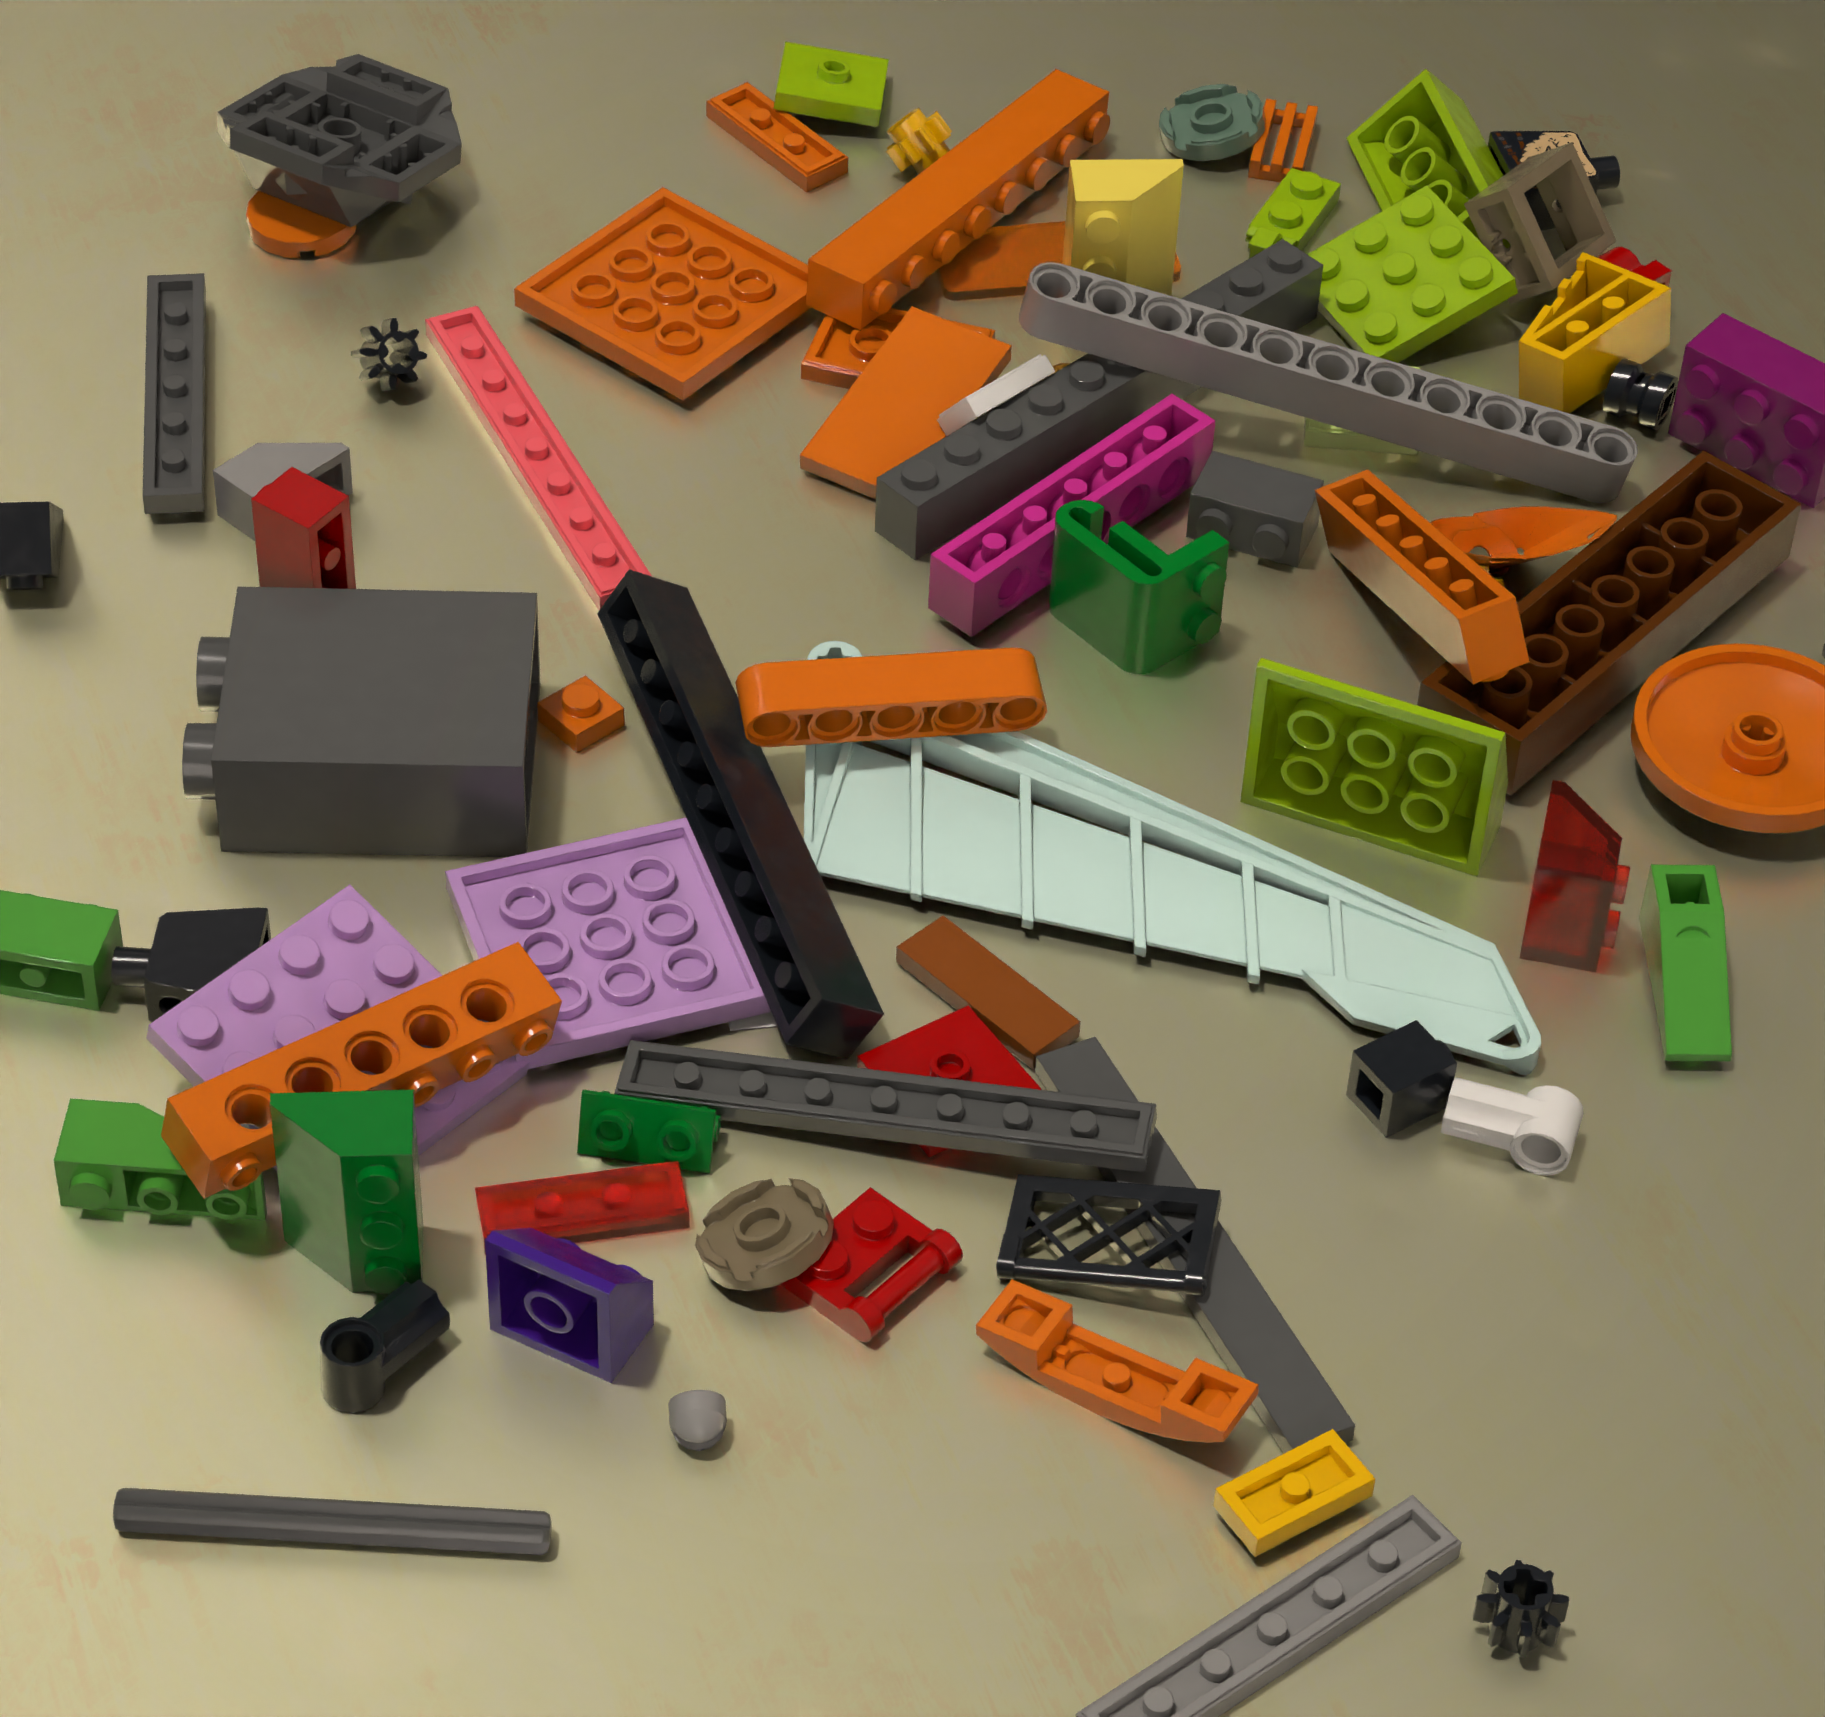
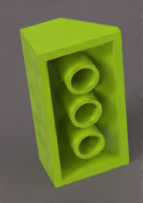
(1425, 140)

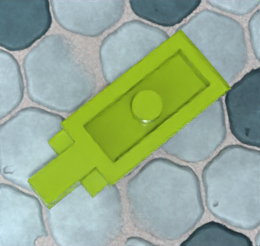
(1293, 211)

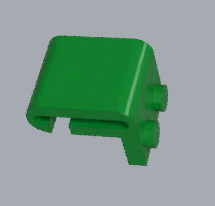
(1131, 594)

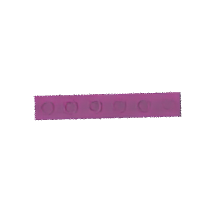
(1012, 549)

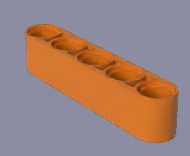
(890, 697)

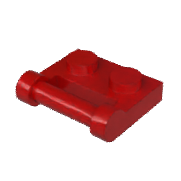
(864, 1244)

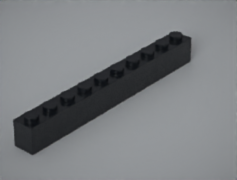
(740, 819)

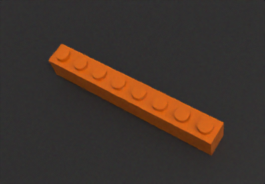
(956, 199)

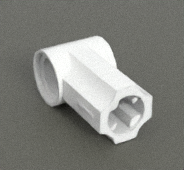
(1533, 1127)

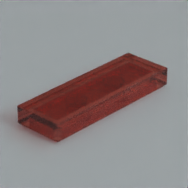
(589, 1204)

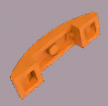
(1110, 1378)

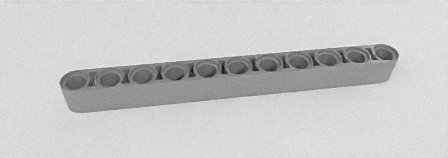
(1326, 382)

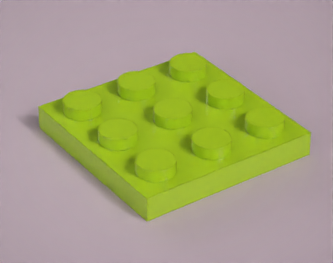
(1407, 278)

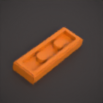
(777, 137)

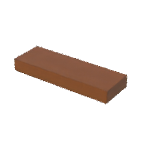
(1005, 1001)

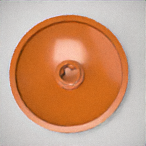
(1736, 736)

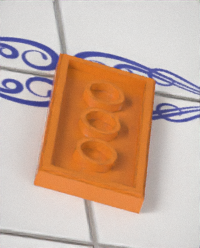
(899, 397)

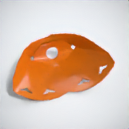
(1535, 529)

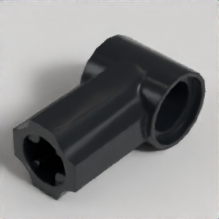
(369, 1349)

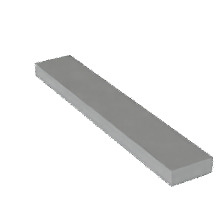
(1288, 1619)

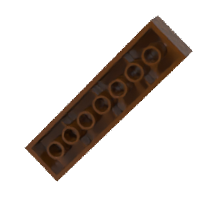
(1624, 609)

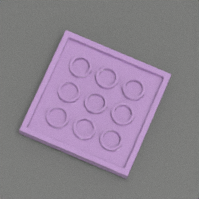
(619, 932)
(304, 981)

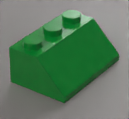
(351, 1184)

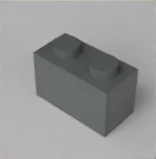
(1255, 508)

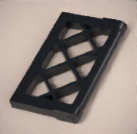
(1081, 1197)

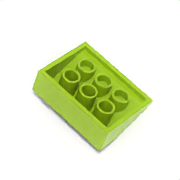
(1374, 767)

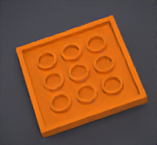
(669, 293)

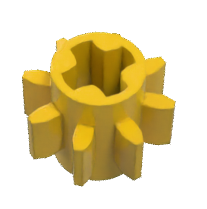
(918, 140)

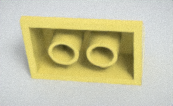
(1124, 219)

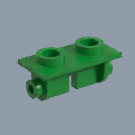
(647, 1130)

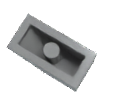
(262, 463)

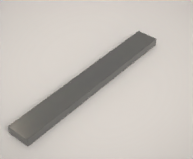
(894, 1105)
(1235, 1306)

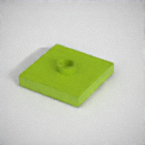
(831, 84)

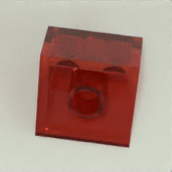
(1574, 885)

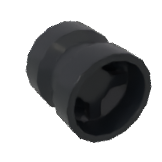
(1640, 394)

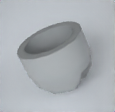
(697, 1418)

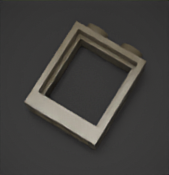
(1505, 214)

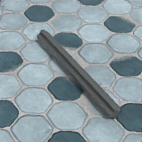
(332, 1521)

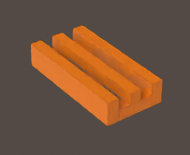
(1287, 119)

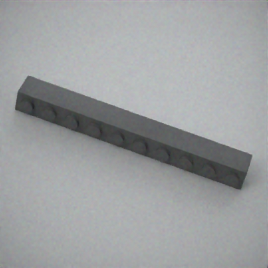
(1068, 413)

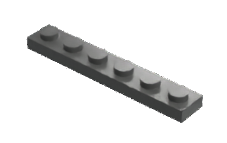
(174, 394)

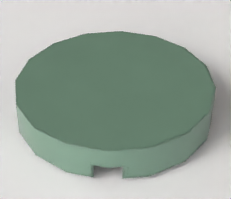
(1212, 123)

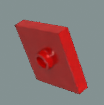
(950, 1048)

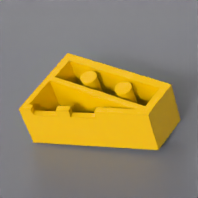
(1588, 330)

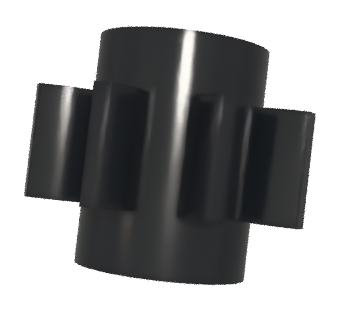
(403, 358)
(1520, 1608)

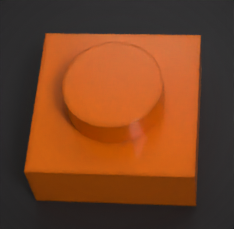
(581, 714)

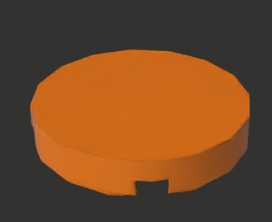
(289, 229)

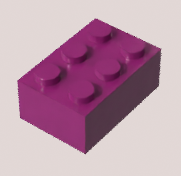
(1754, 407)

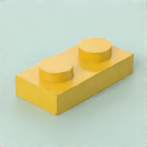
(1293, 1492)

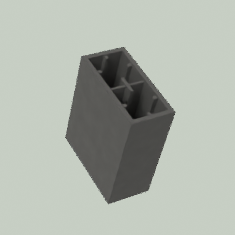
(369, 722)

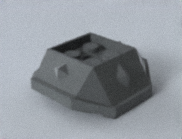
(343, 137)

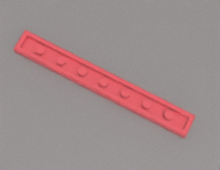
(534, 451)

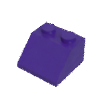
(566, 1300)

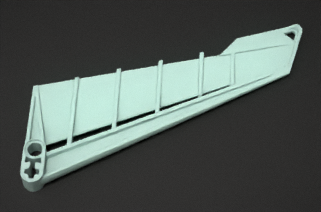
(1233, 902)

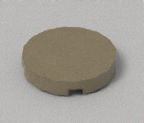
(764, 1234)

